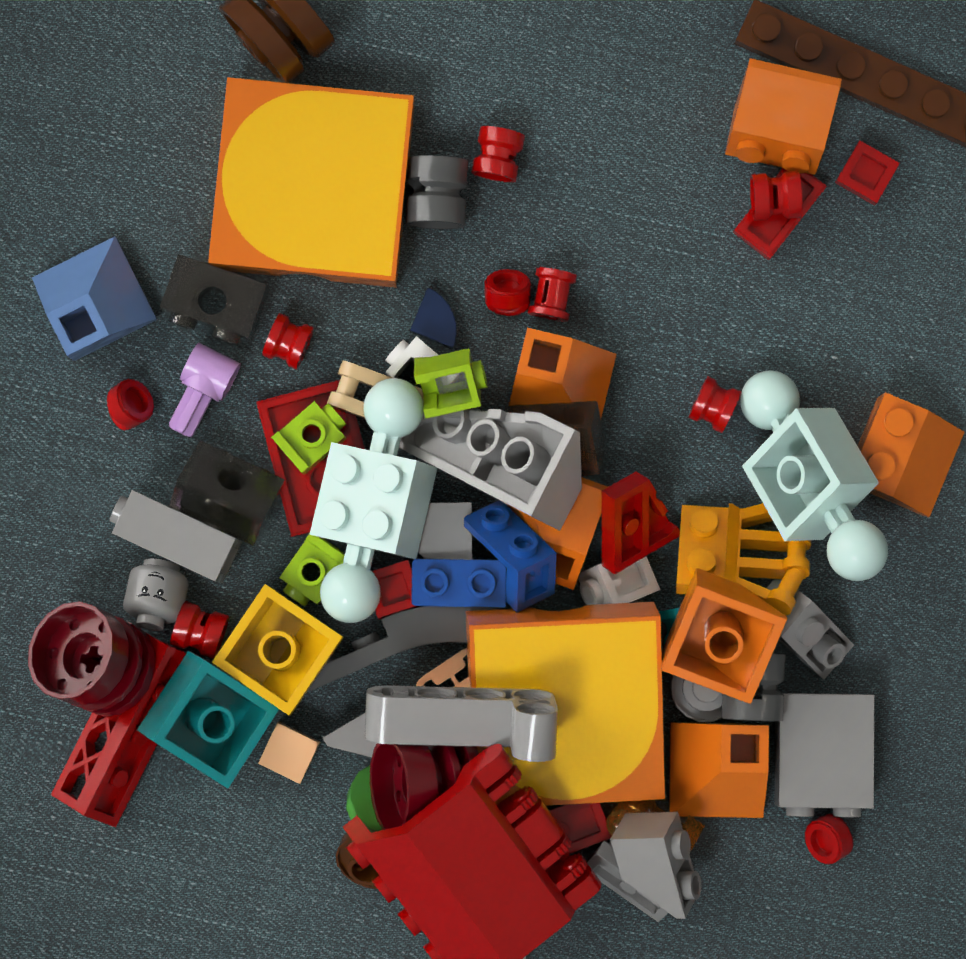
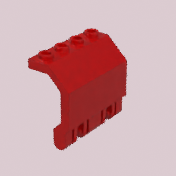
(478, 868)

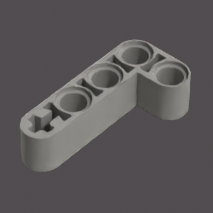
(464, 717)

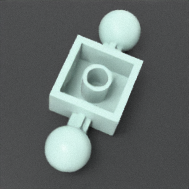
(812, 475)
(373, 500)

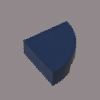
(435, 320)

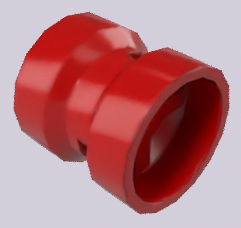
(498, 151)
(786, 195)
(199, 629)

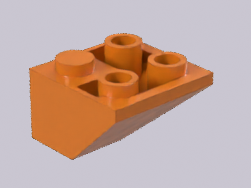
(561, 371)
(575, 535)
(718, 769)

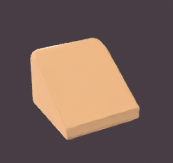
(289, 752)

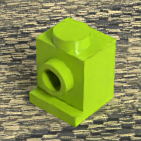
(306, 454)
(315, 551)

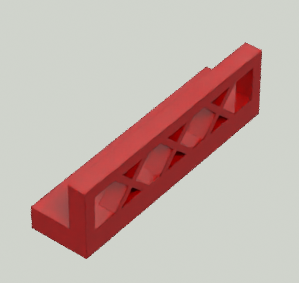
(119, 766)

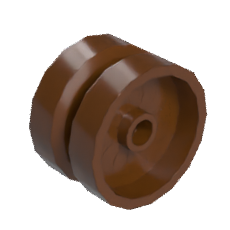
(270, 31)

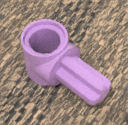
(207, 378)

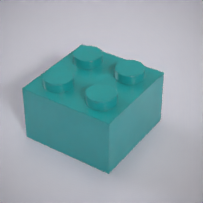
(208, 719)

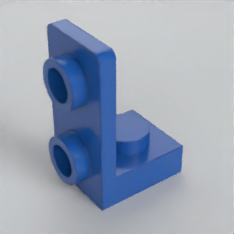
(523, 552)
(458, 583)

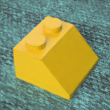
(277, 649)

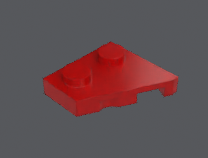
(633, 522)

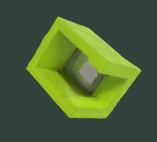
(450, 382)

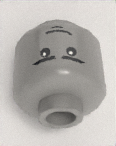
(155, 593)

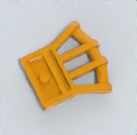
(713, 543)

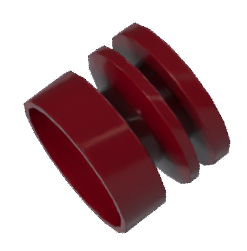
(91, 659)
(412, 777)

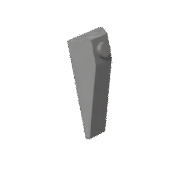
(508, 455)

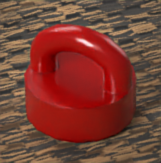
(507, 292)
(129, 404)
(828, 839)

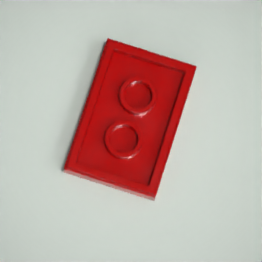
(301, 491)

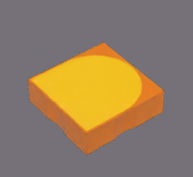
(311, 181)
(607, 692)

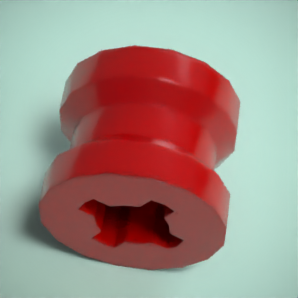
(288, 341)
(714, 404)

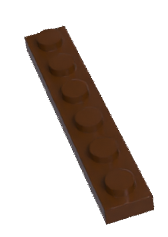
(862, 71)

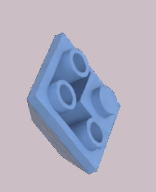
(93, 299)

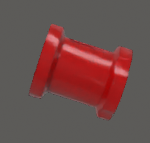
(552, 294)

